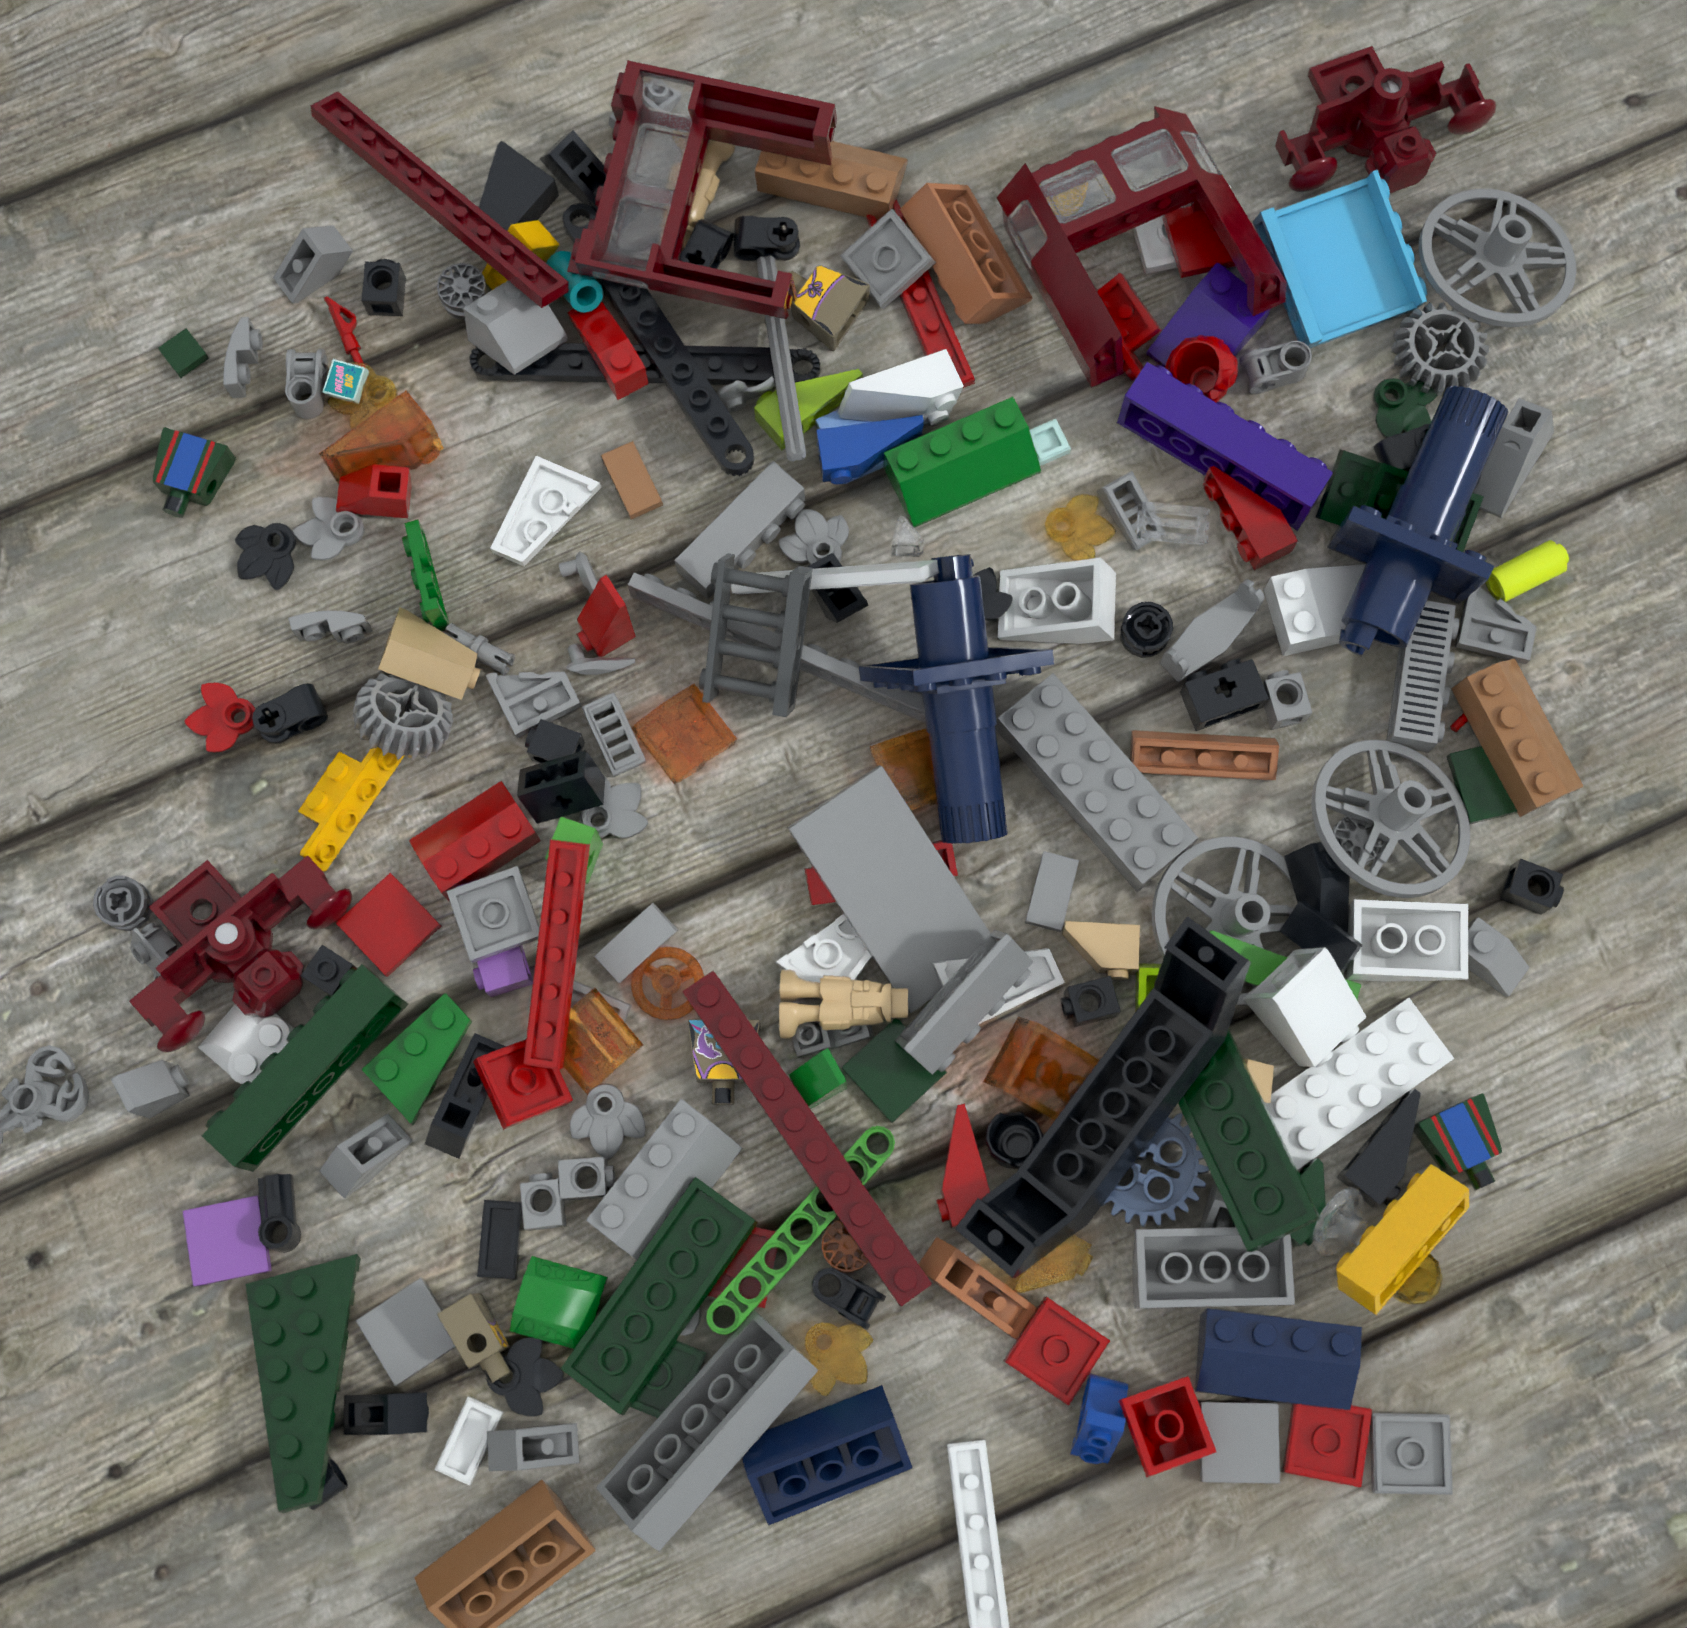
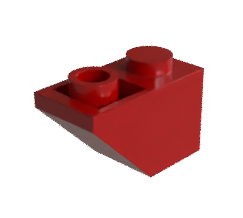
(376, 491)

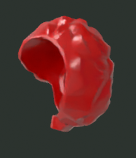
(1204, 363)

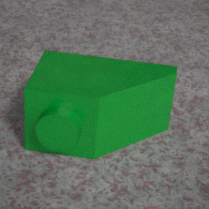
(818, 1079)

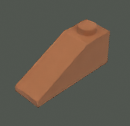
(976, 1287)

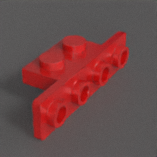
(1131, 319)

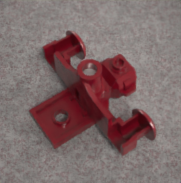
(1377, 119)

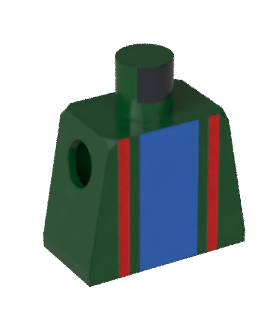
(189, 470)
(1462, 1140)

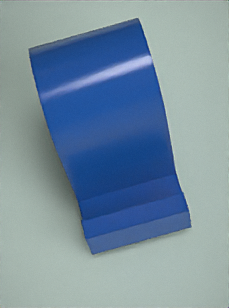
(1100, 1420)

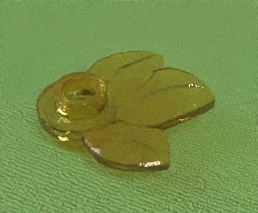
(368, 404)
(1084, 530)
(841, 1359)

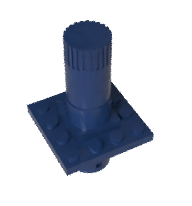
(1414, 545)
(957, 683)

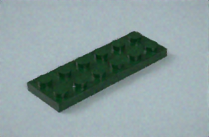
(1245, 1151)
(659, 1296)

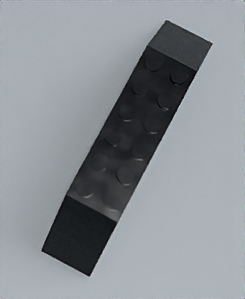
(1115, 1106)

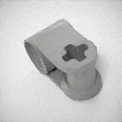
(1269, 368)
(306, 376)

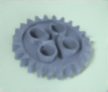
(1135, 1197)

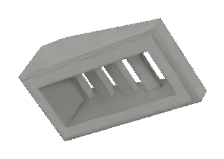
(1114, 507)
(602, 706)

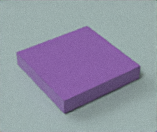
(225, 1241)

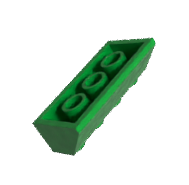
(962, 462)

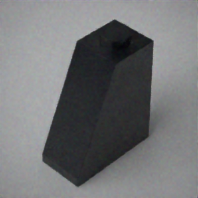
(516, 189)

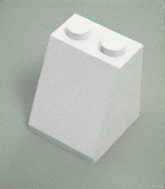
(1307, 1006)

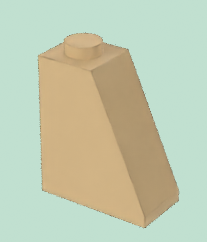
(428, 656)

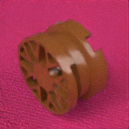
(841, 1249)

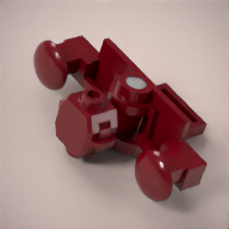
(232, 945)

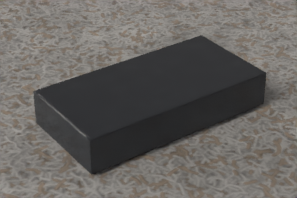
(1314, 930)
(500, 1239)

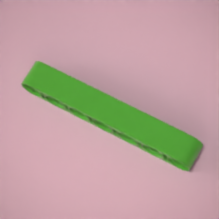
(793, 1248)

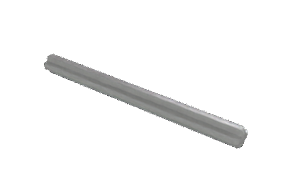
(783, 372)

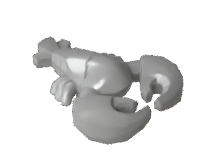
(41, 1098)

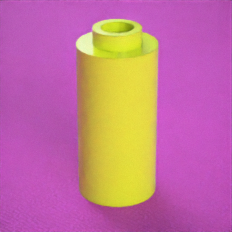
(1527, 570)

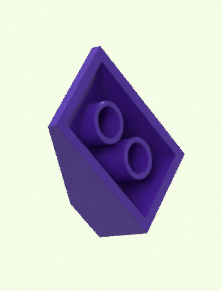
(1212, 309)

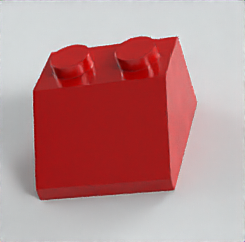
(1167, 1426)

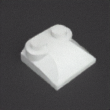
(244, 1042)

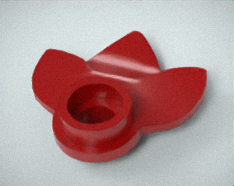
(217, 717)

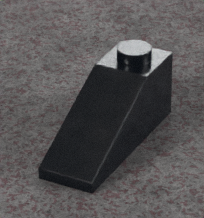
(576, 167)
(1320, 882)
(462, 1102)
(1384, 1156)

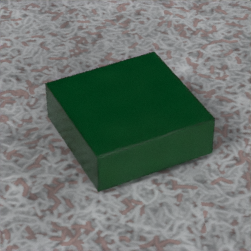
(183, 353)

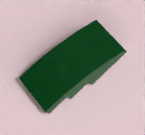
(1376, 485)

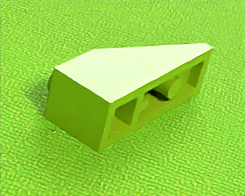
(815, 399)

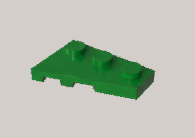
(424, 575)
(415, 1059)

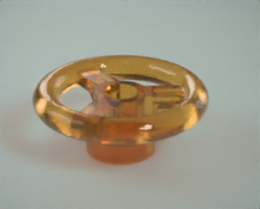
(656, 975)

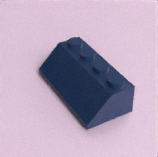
(1277, 1359)
(825, 1455)

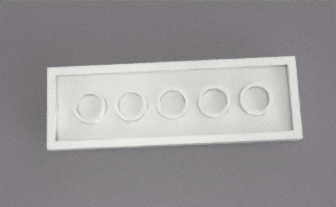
(1356, 1082)

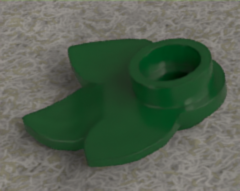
(1404, 413)

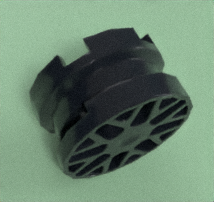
(1146, 629)

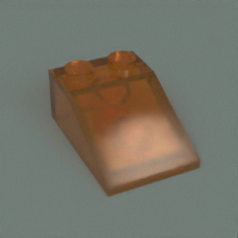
(392, 436)
(1039, 1068)

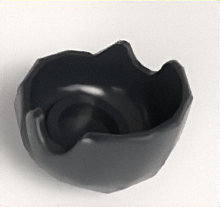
(1012, 1138)

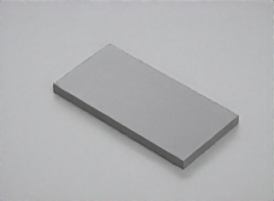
(890, 883)

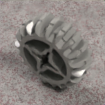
(1422, 330)
(402, 717)

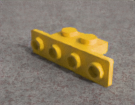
(342, 800)

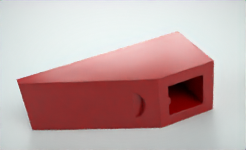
(1254, 521)

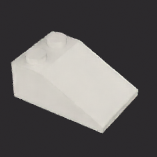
(910, 389)
(1059, 603)
(1310, 606)
(1408, 941)

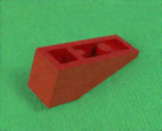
(610, 350)
(604, 620)
(963, 1172)

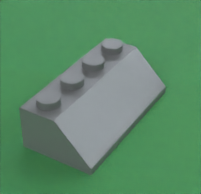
(965, 1001)
(659, 1175)
(1209, 1269)

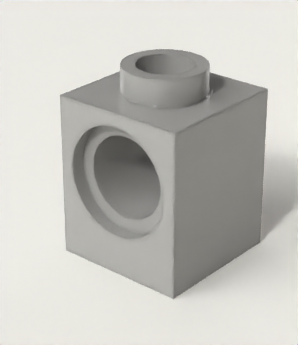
(1284, 715)
(568, 1178)
(551, 1218)

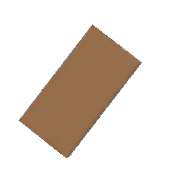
(631, 480)

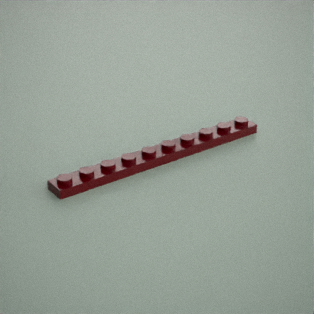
(440, 199)
(807, 1139)

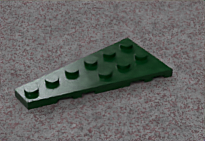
(300, 1358)

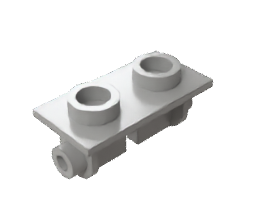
(151, 946)

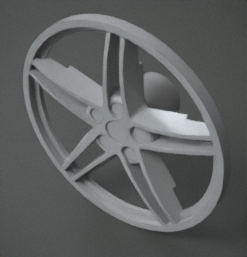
(1500, 253)
(1394, 817)
(1233, 914)

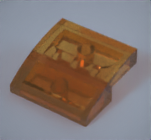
(684, 734)
(909, 766)
(597, 1041)

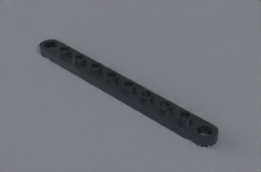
(672, 362)
(718, 363)

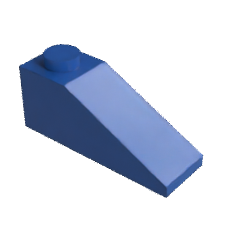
(856, 448)

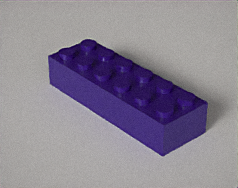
(1210, 434)

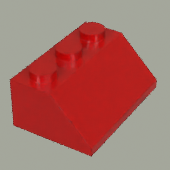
(474, 839)

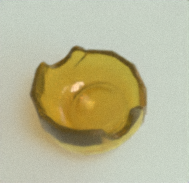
(1422, 1283)

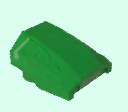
(556, 1302)

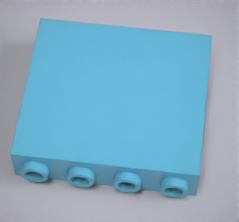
(1342, 261)

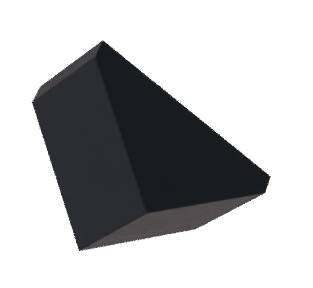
(837, 602)

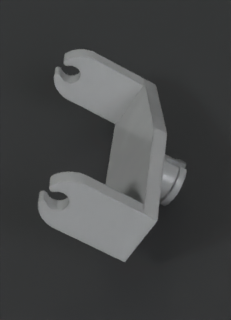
(1212, 632)

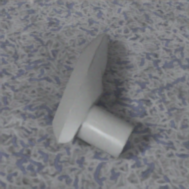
(583, 567)
(595, 665)

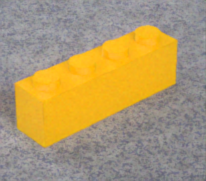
(1402, 1238)

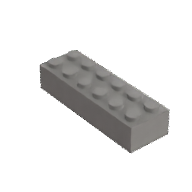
(1095, 782)
(706, 1431)

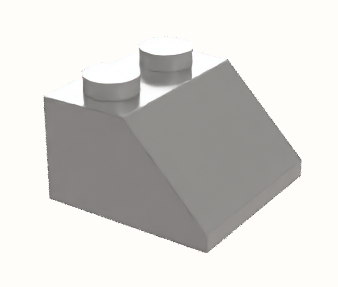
(512, 327)

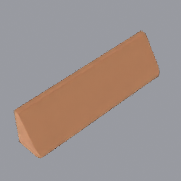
(1204, 755)

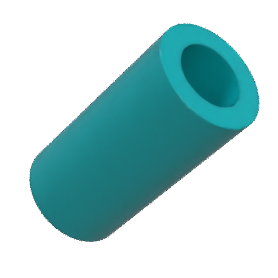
(583, 291)

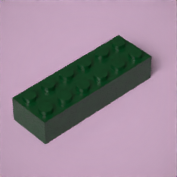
(303, 1069)

